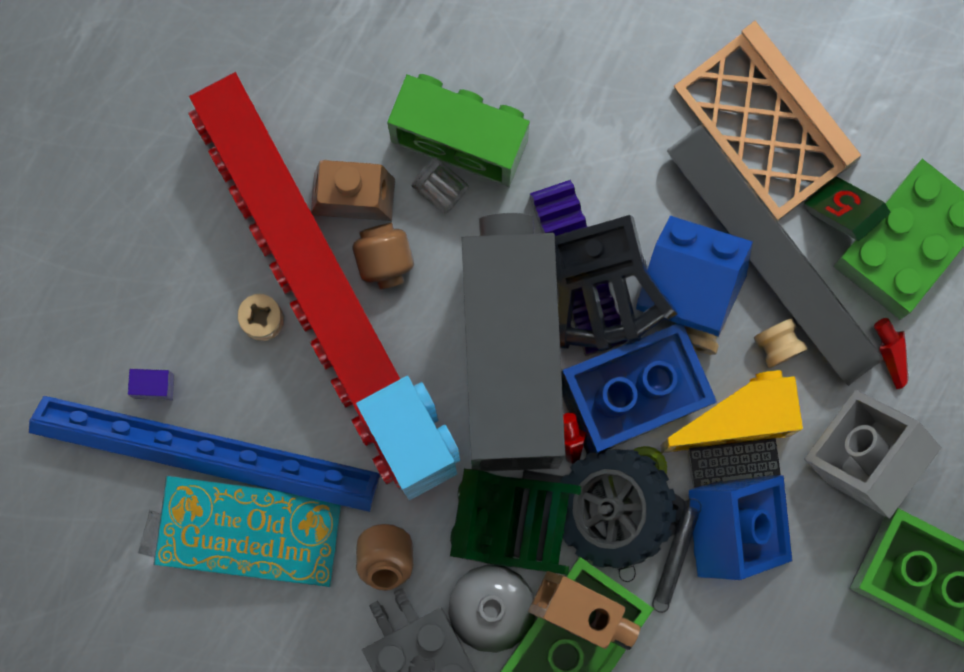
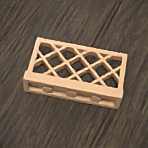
(797, 98)

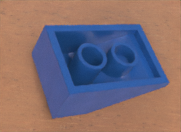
(636, 388)

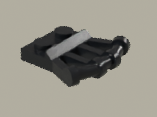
(598, 257)

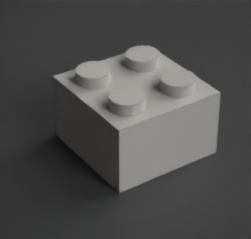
(873, 453)

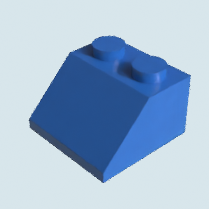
(698, 273)
(740, 527)

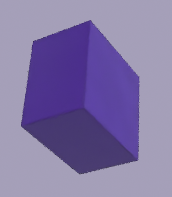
(151, 384)

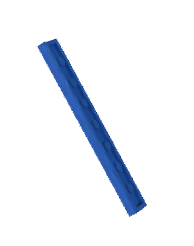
(204, 453)

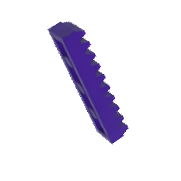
(559, 213)

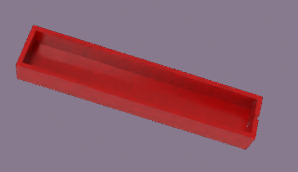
(301, 252)

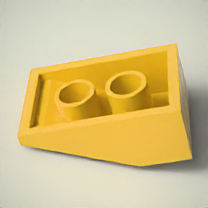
(757, 411)

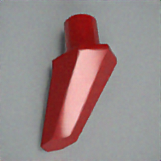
(893, 351)
(573, 438)

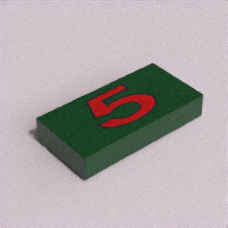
(847, 208)

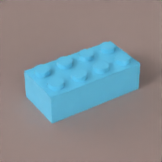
(405, 431)

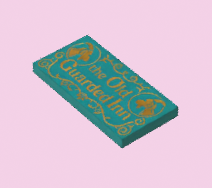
(246, 532)

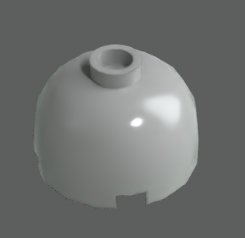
(491, 608)

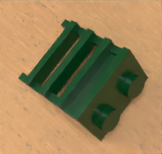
(490, 520)

